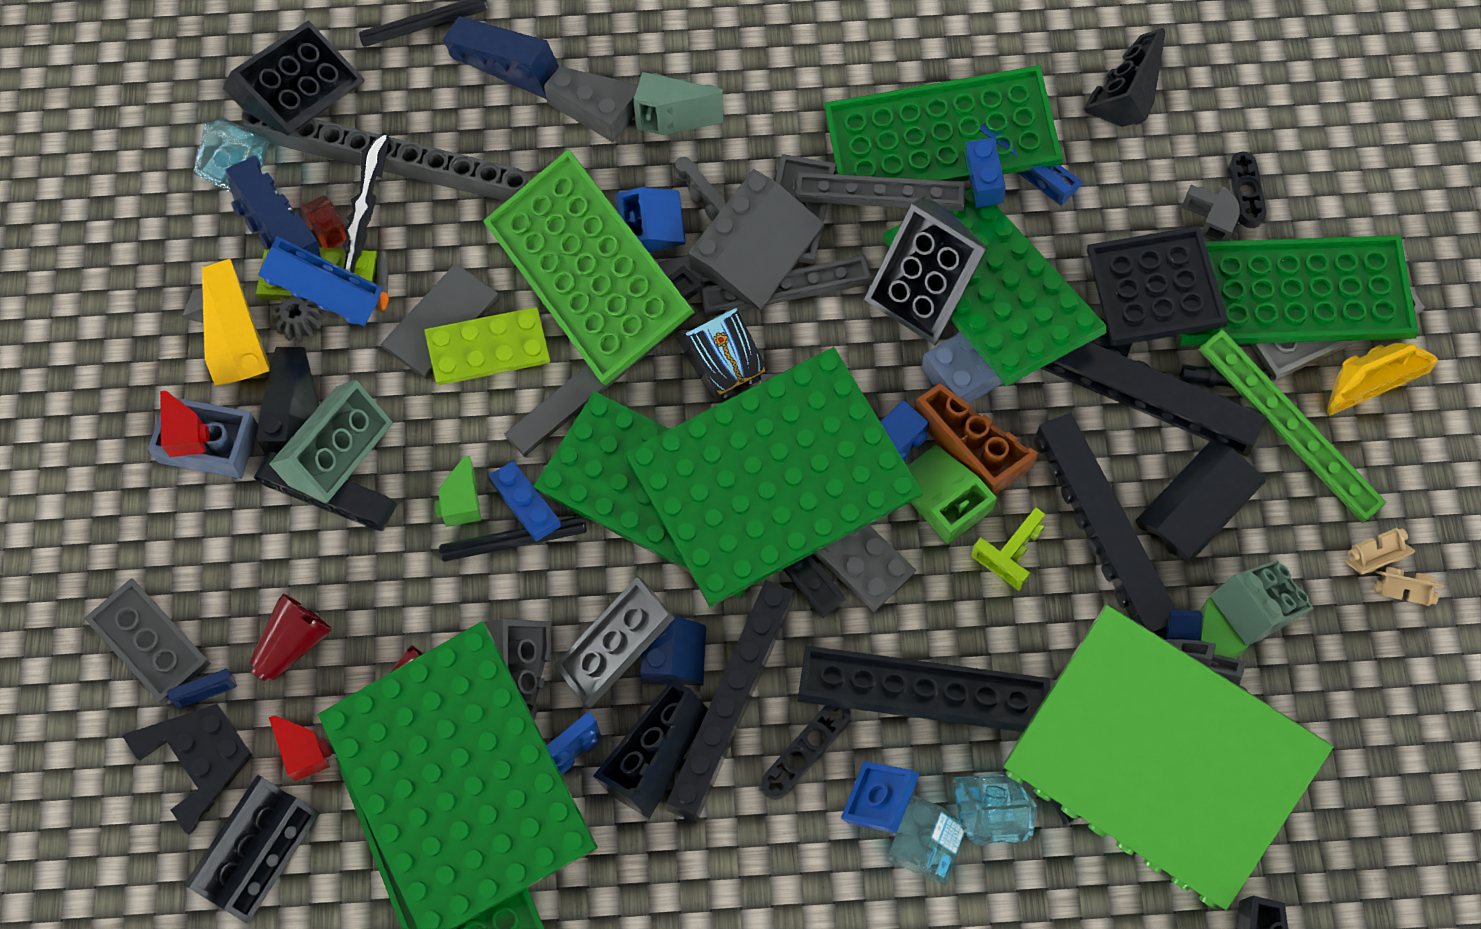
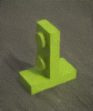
(1004, 562)

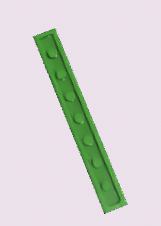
(1292, 426)

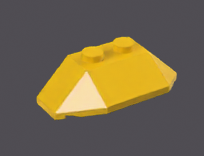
(1377, 373)

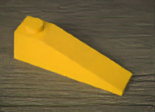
(230, 335)

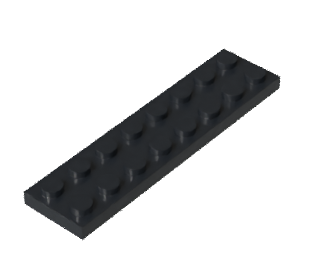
(920, 689)

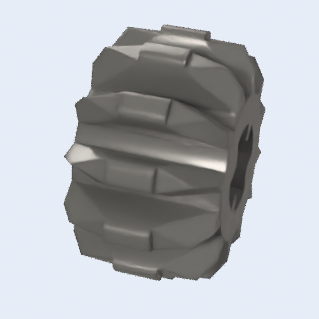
(296, 318)

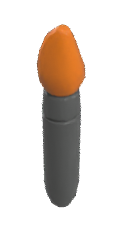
(382, 280)

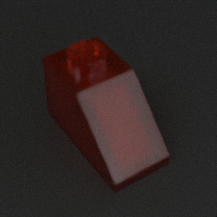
(324, 222)

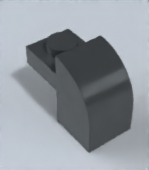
(1220, 210)

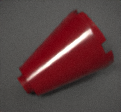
(286, 638)

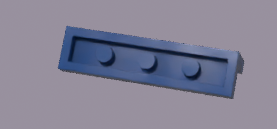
(1044, 178)

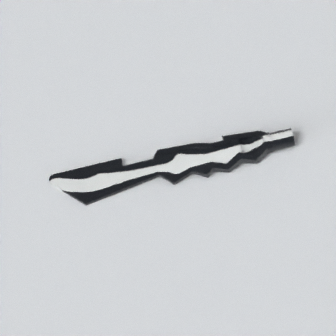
(363, 204)

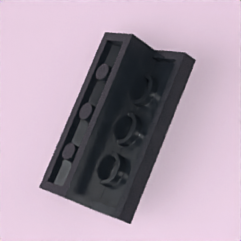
(1201, 500)
(252, 849)

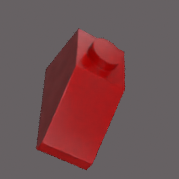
(181, 428)
(300, 748)

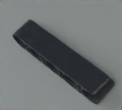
(350, 500)

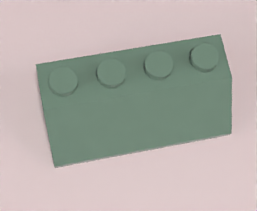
(332, 442)

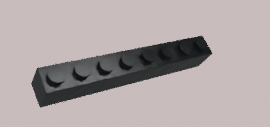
(1160, 396)
(1105, 523)
(730, 702)

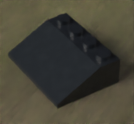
(292, 79)
(926, 269)

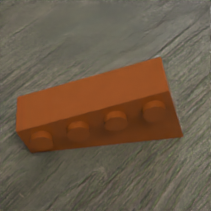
(974, 439)

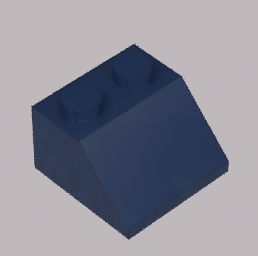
(676, 655)

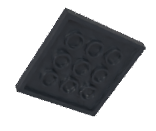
(1156, 286)

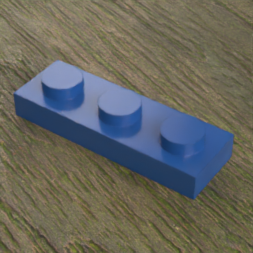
(524, 501)

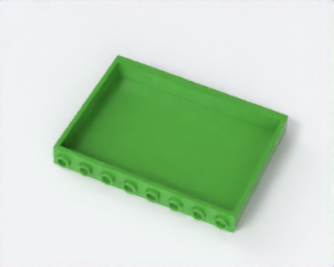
(1166, 757)

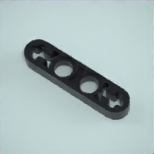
(808, 751)

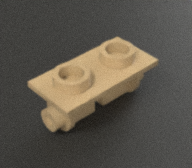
(1368, 556)
(1420, 588)

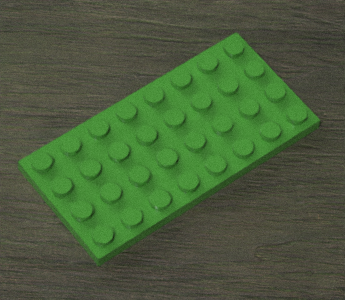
(588, 267)

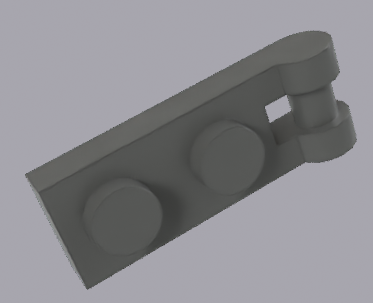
(699, 187)

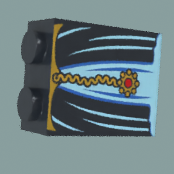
(723, 354)

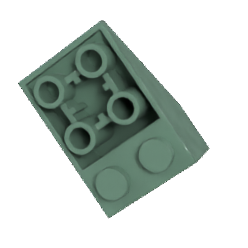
(675, 105)
(1261, 601)

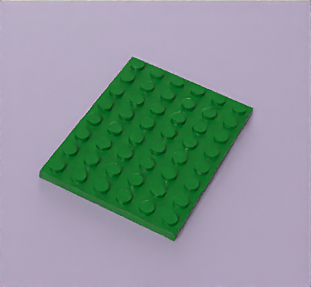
(772, 475)
(456, 781)

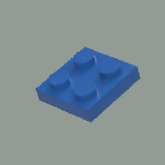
(578, 738)
(880, 797)

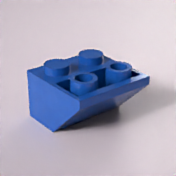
(653, 216)

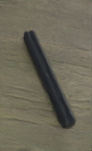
(421, 21)
(507, 540)

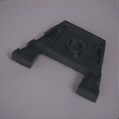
(206, 749)

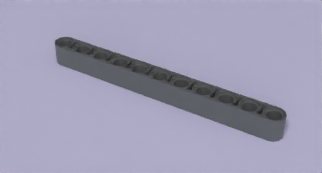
(397, 160)

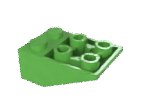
(951, 495)

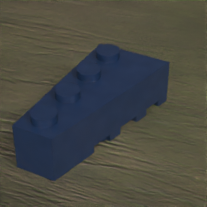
(502, 53)
(265, 209)

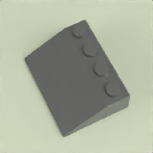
(755, 240)

